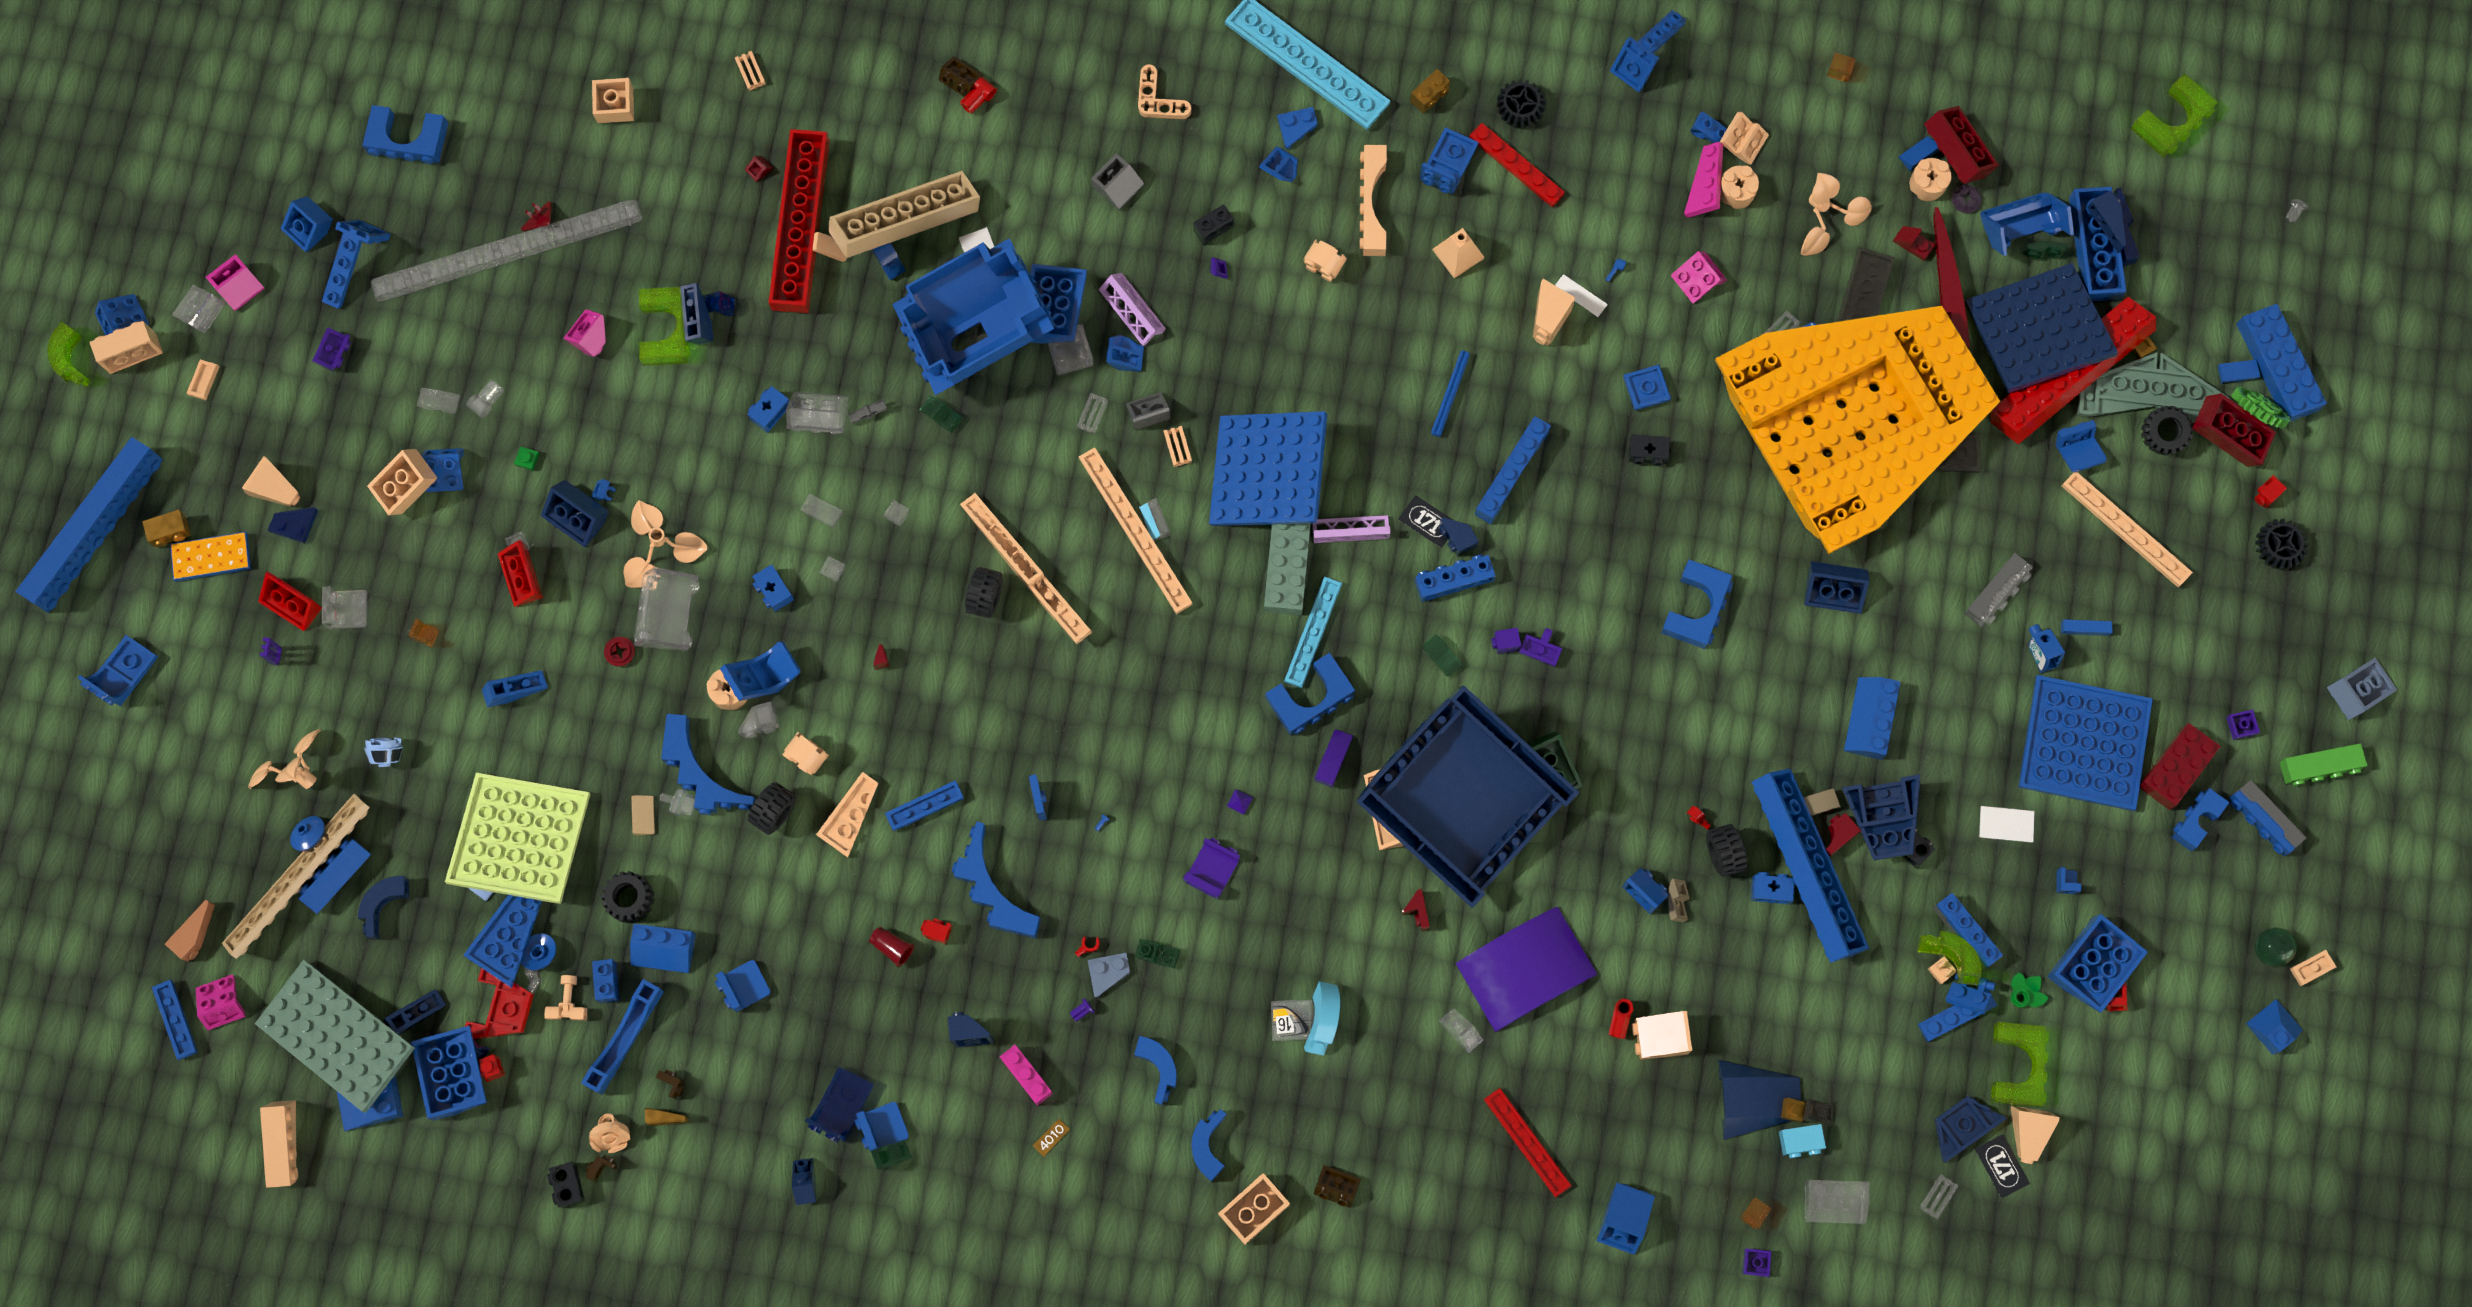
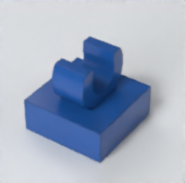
(601, 489)

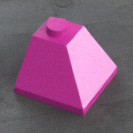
(588, 333)

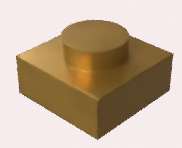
(2144, 348)
(1792, 1110)

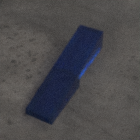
(2129, 253)

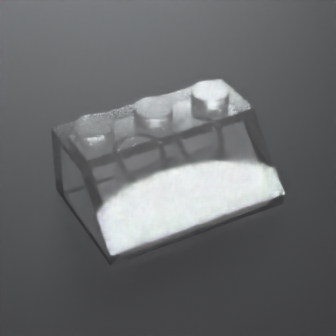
(817, 412)
(1836, 1201)

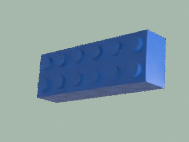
(2097, 259)
(2281, 362)

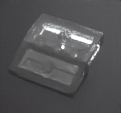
(198, 309)

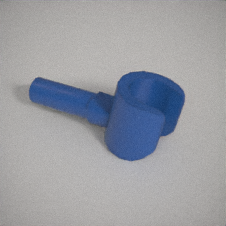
(1619, 264)

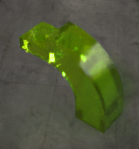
(59, 354)
(1958, 951)

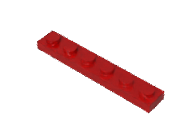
(1517, 165)

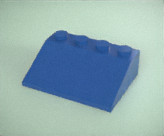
(1062, 295)
(2097, 963)
(449, 1073)
(384, 1108)

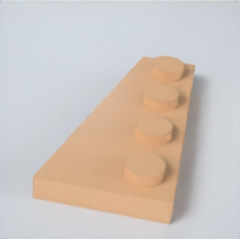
(846, 819)

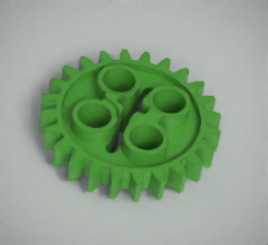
(2260, 407)

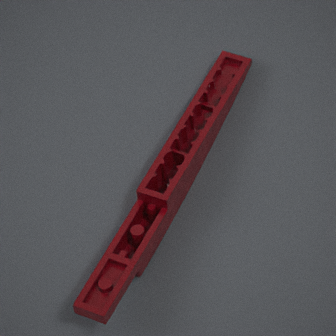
(1949, 283)

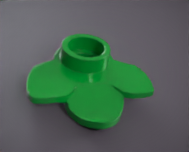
(2028, 989)

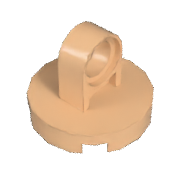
(609, 1135)

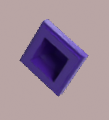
(1218, 268)
(1239, 801)

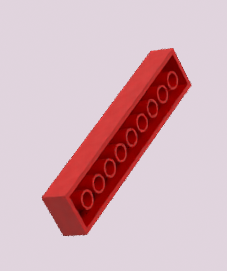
(799, 221)
(2032, 406)

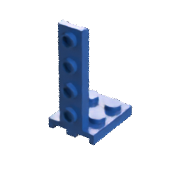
(1638, 58)
(353, 235)

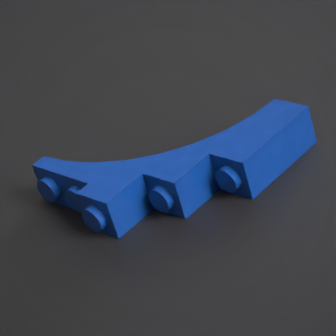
(677, 751)
(973, 870)

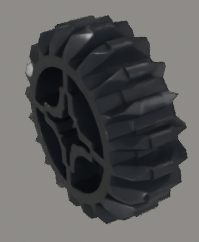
(1535, 108)
(2295, 552)

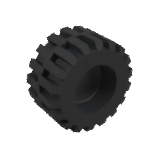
(2151, 434)
(983, 592)
(771, 808)
(1726, 850)
(619, 883)

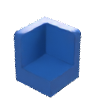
(2067, 882)

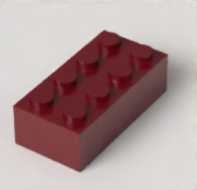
(1961, 144)
(2234, 430)
(2179, 766)

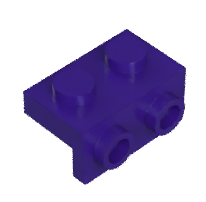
(331, 348)

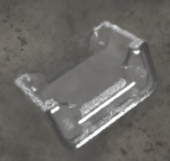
(665, 609)

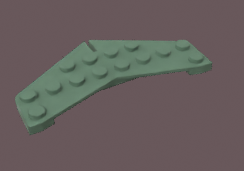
(2143, 386)

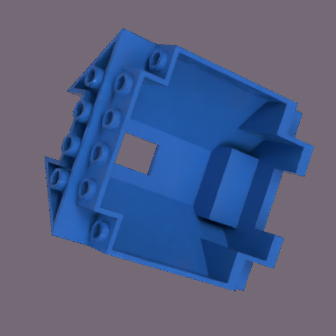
(967, 291)

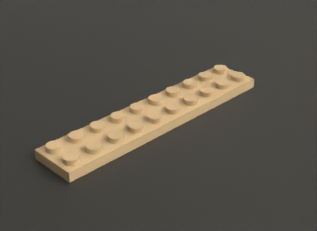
(292, 879)

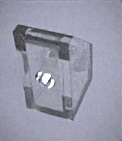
(1461, 1030)

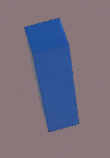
(2086, 627)

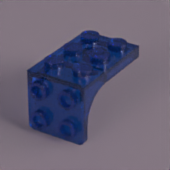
(839, 1105)

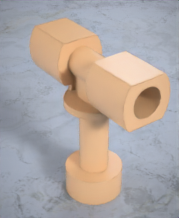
(566, 1008)

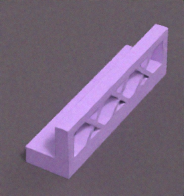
(1133, 304)
(1351, 533)

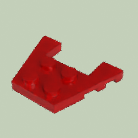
(507, 1010)

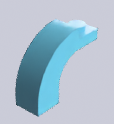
(1327, 1010)

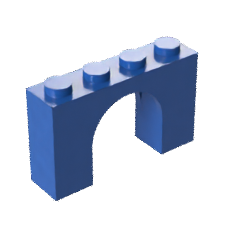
(425, 148)
(1715, 585)
(1297, 717)

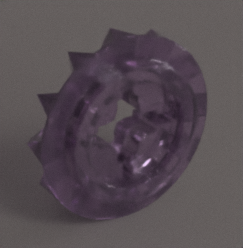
(1959, 201)

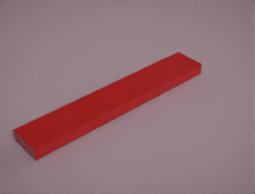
(1527, 1142)

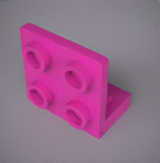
(1698, 276)
(218, 1003)

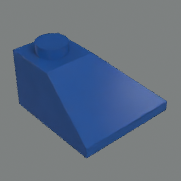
(2274, 1027)

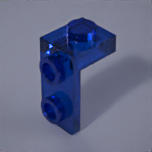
(720, 303)

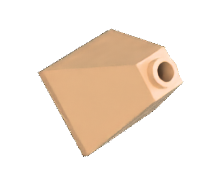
(1458, 253)
(270, 485)
(2032, 1131)

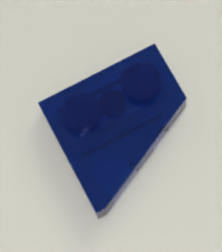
(293, 524)

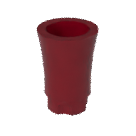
(891, 946)

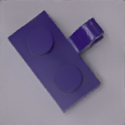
(1541, 649)

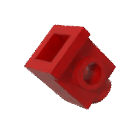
(2269, 491)
(936, 930)
(2119, 1004)
(491, 1068)

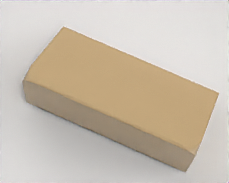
(643, 815)

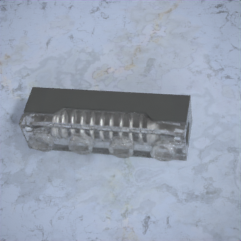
(1998, 590)

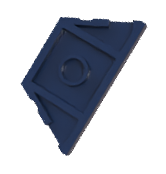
(1964, 1125)

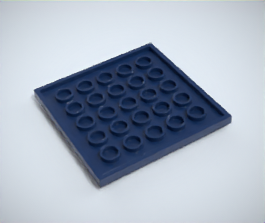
(2041, 328)

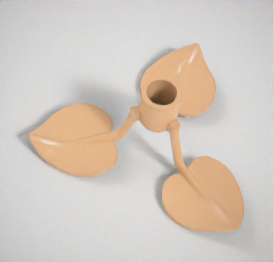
(1824, 189)
(648, 518)
(292, 770)

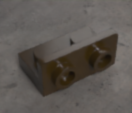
(958, 76)
(1337, 1186)

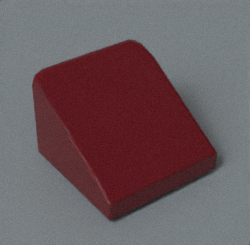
(758, 168)
(881, 659)

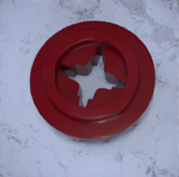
(611, 648)

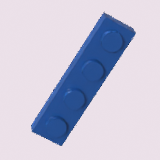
(924, 806)
(174, 1019)
(1949, 1020)

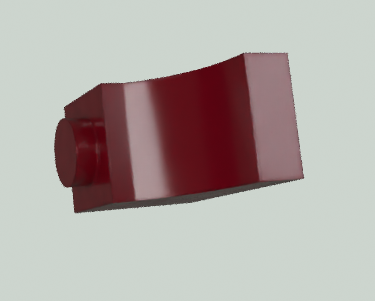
(1841, 830)

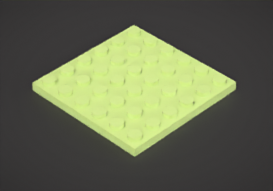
(518, 838)

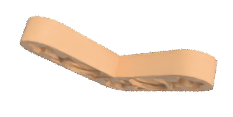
(1151, 99)

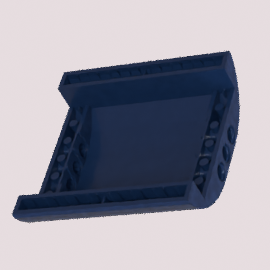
(1465, 794)

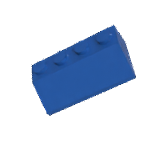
(1872, 717)

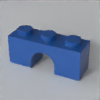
(2189, 832)

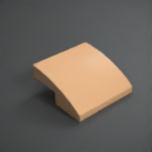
(1744, 138)

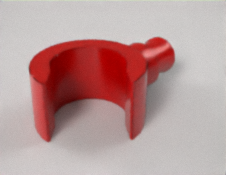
(1698, 817)
(1083, 949)

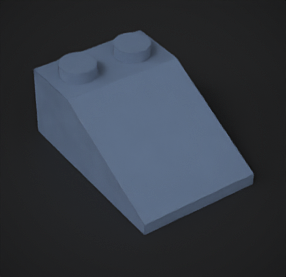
(2361, 688)

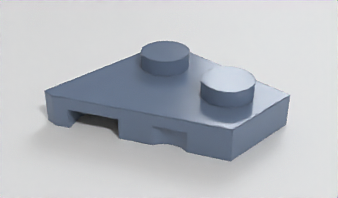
(1107, 972)

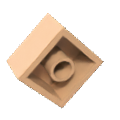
(613, 100)

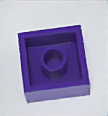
(2243, 724)
(1756, 1262)

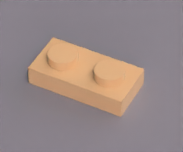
(2313, 967)

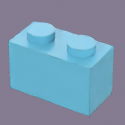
(1802, 1140)

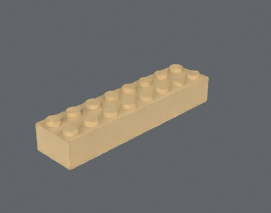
(904, 214)

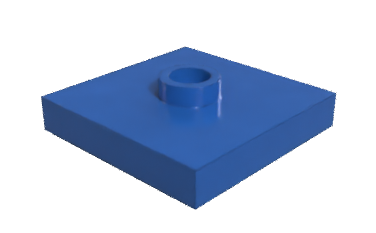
(1646, 387)
(1038, 796)

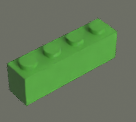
(2323, 764)

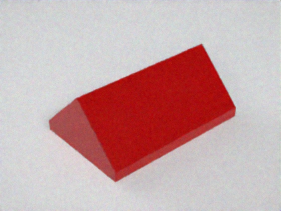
(519, 574)
(288, 602)

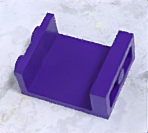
(1212, 868)

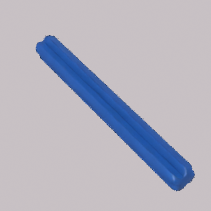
(1450, 393)

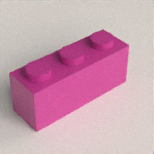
(1026, 1075)

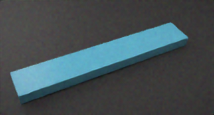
(1313, 632)

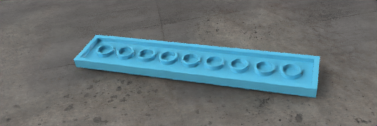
(1307, 62)

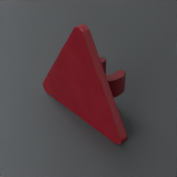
(539, 217)

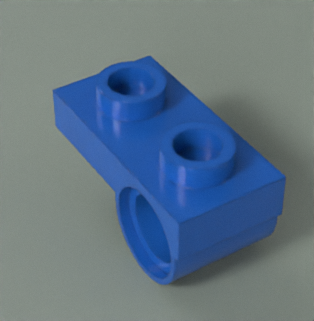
(1708, 128)

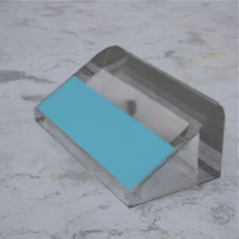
(1154, 520)

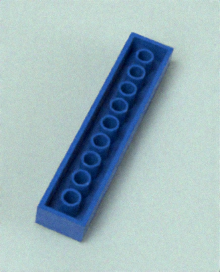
(89, 525)
(1810, 865)

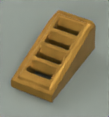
(657, 1117)

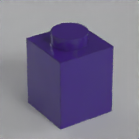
(1506, 641)

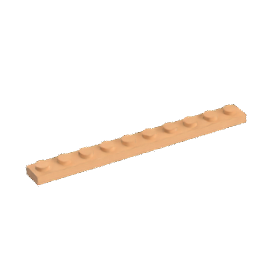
(1135, 530)

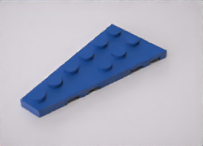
(505, 938)

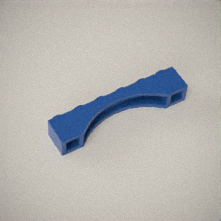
(1512, 469)
(610, 1059)

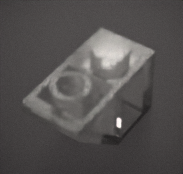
(758, 720)

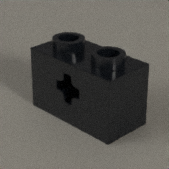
(1658, 446)

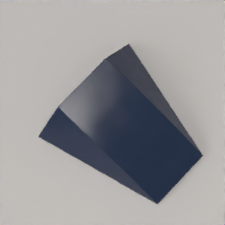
(1886, 815)
(1753, 1097)

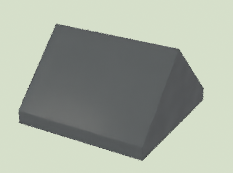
(1148, 411)

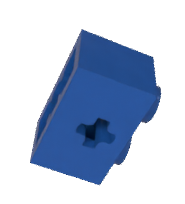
(768, 418)
(767, 578)
(1762, 893)
(605, 981)

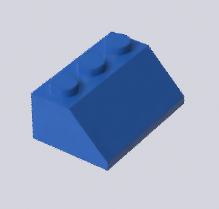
(661, 948)

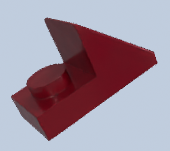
(1913, 242)
(1417, 905)

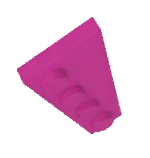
(1707, 182)

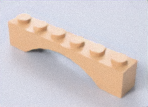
(1374, 235)

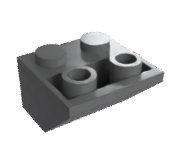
(1117, 181)

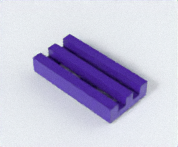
(271, 655)

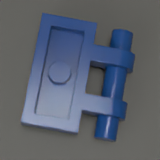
(1971, 998)

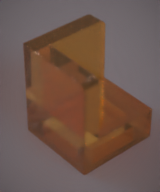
(1841, 67)
(423, 633)
(1755, 1213)

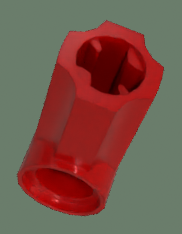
(981, 92)
(1620, 1021)

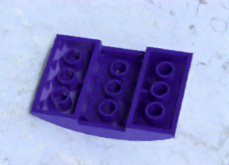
(1525, 968)

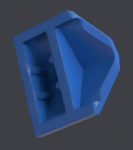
(1280, 165)
(1124, 354)

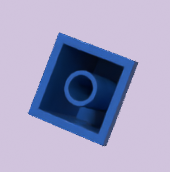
(1625, 1218)

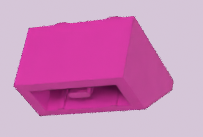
(235, 282)

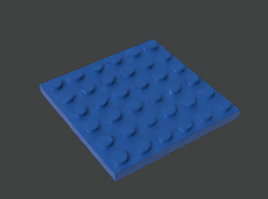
(1268, 469)
(2085, 743)

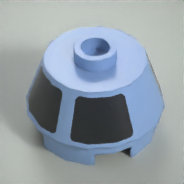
(383, 751)

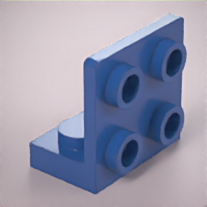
(119, 313)
(446, 467)

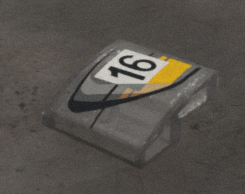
(1292, 1019)

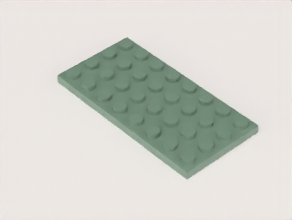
(334, 1036)

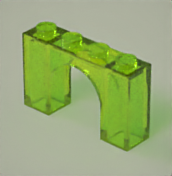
(2165, 138)
(674, 348)
(2032, 1040)

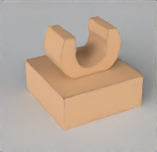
(1942, 970)

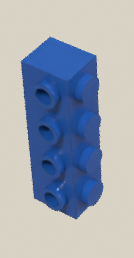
(1454, 578)
(333, 875)

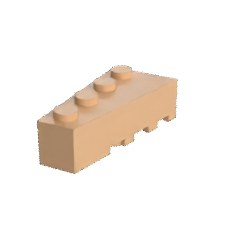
(279, 1143)

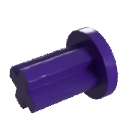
(1082, 1010)

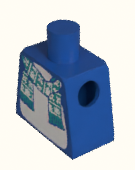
(2045, 648)

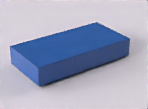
(2238, 371)

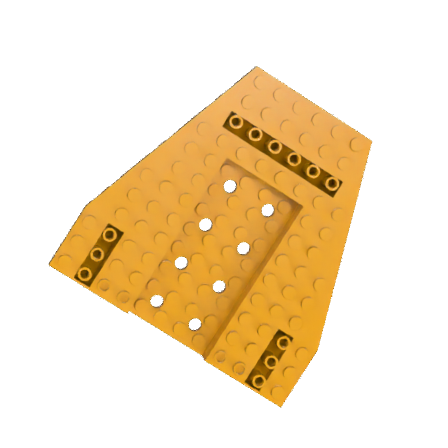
(1802, 372)

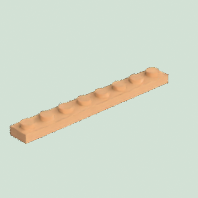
(2126, 529)

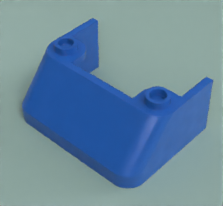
(2024, 218)

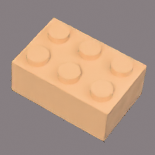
(126, 347)
(402, 482)
(1254, 1209)

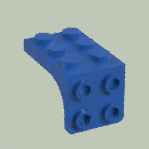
(1448, 161)
(120, 672)
(762, 674)

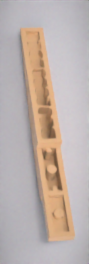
(1025, 569)

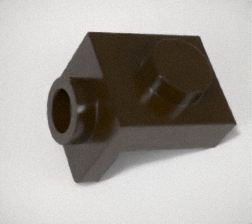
(670, 1078)
(595, 1168)

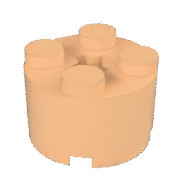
(1930, 179)
(1739, 186)
(1324, 259)
(717, 692)
(805, 753)

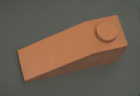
(191, 934)

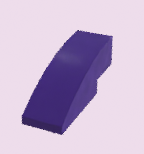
(1333, 758)

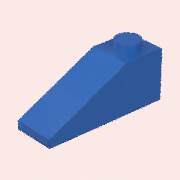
(513, 688)

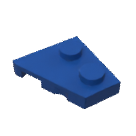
(1296, 124)

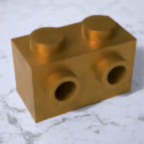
(1430, 91)
(166, 528)

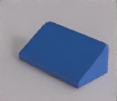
(1920, 151)

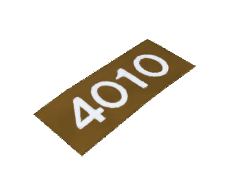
(1051, 1137)

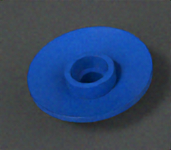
(307, 833)
(539, 944)

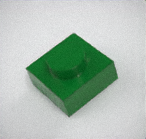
(526, 458)

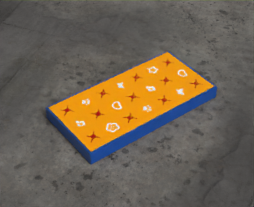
(210, 556)

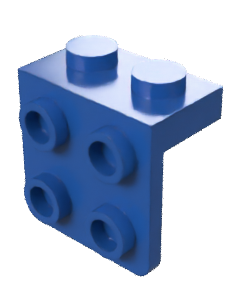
(2080, 447)
(742, 986)
(881, 1126)

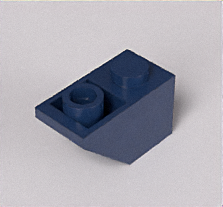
(1459, 535)
(804, 1181)

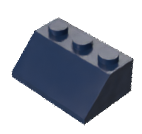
(574, 512)
(1836, 587)
(967, 1032)

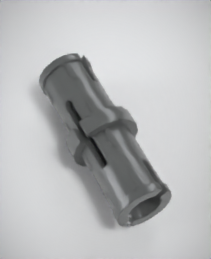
(867, 411)

